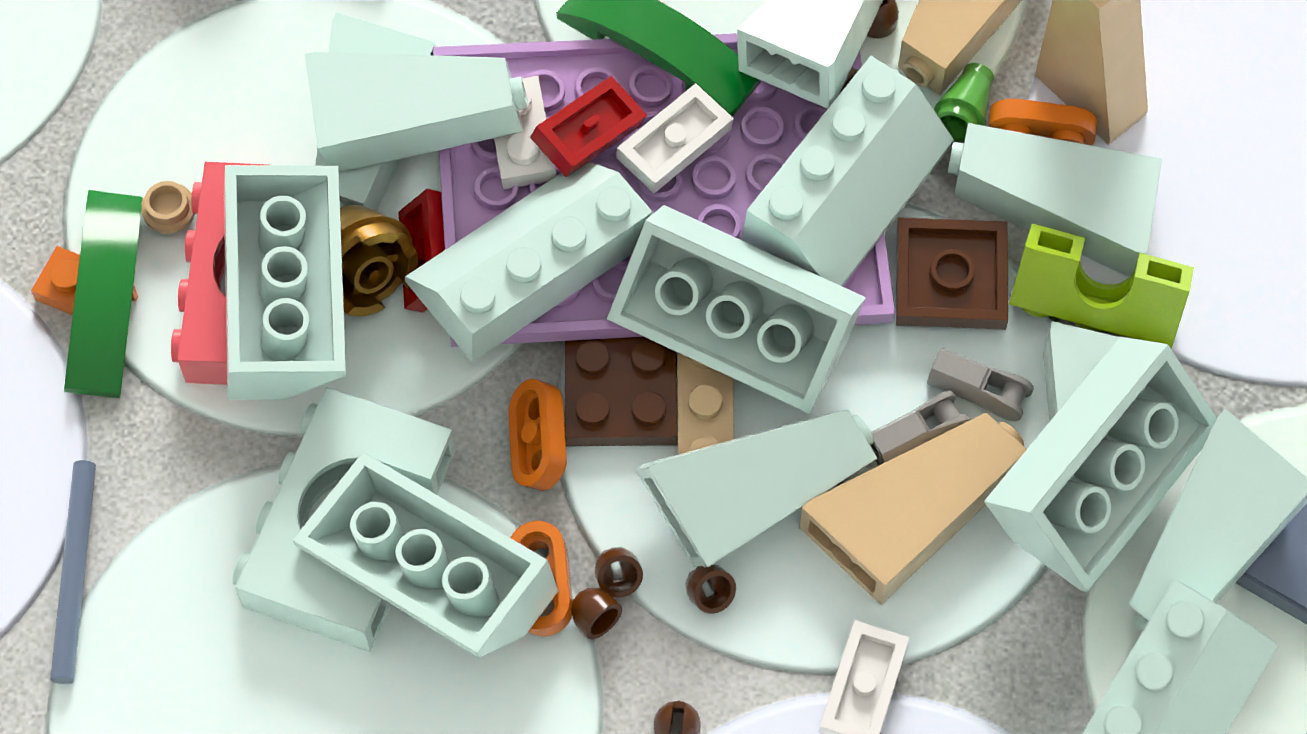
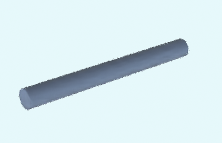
(73, 572)

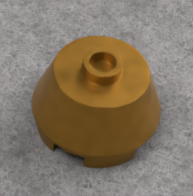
(374, 258)

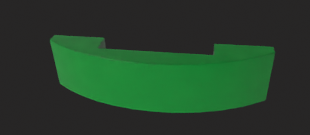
(666, 41)
(103, 294)

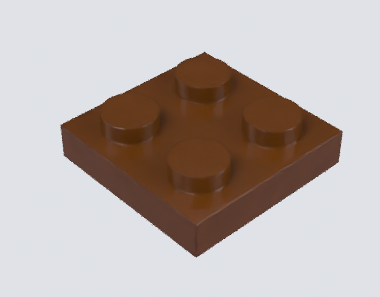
(952, 273)
(620, 393)

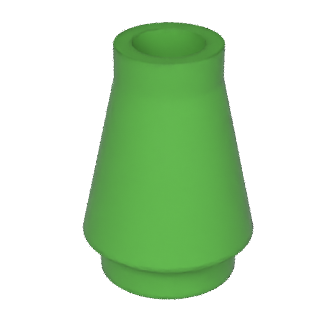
(966, 100)

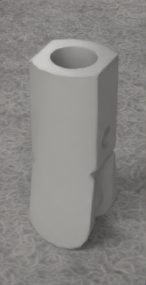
(970, 379)
(912, 428)

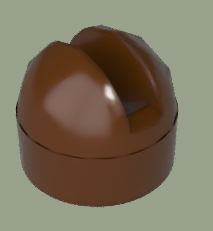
(885, 20)
(630, 569)
(719, 581)
(595, 612)
(664, 718)

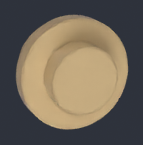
(167, 207)

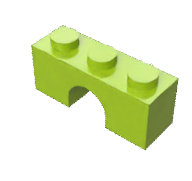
(1140, 308)

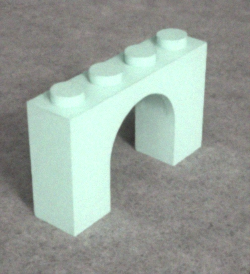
(290, 582)

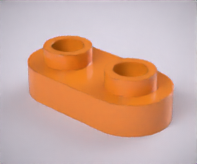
(1044, 120)
(537, 435)
(544, 535)

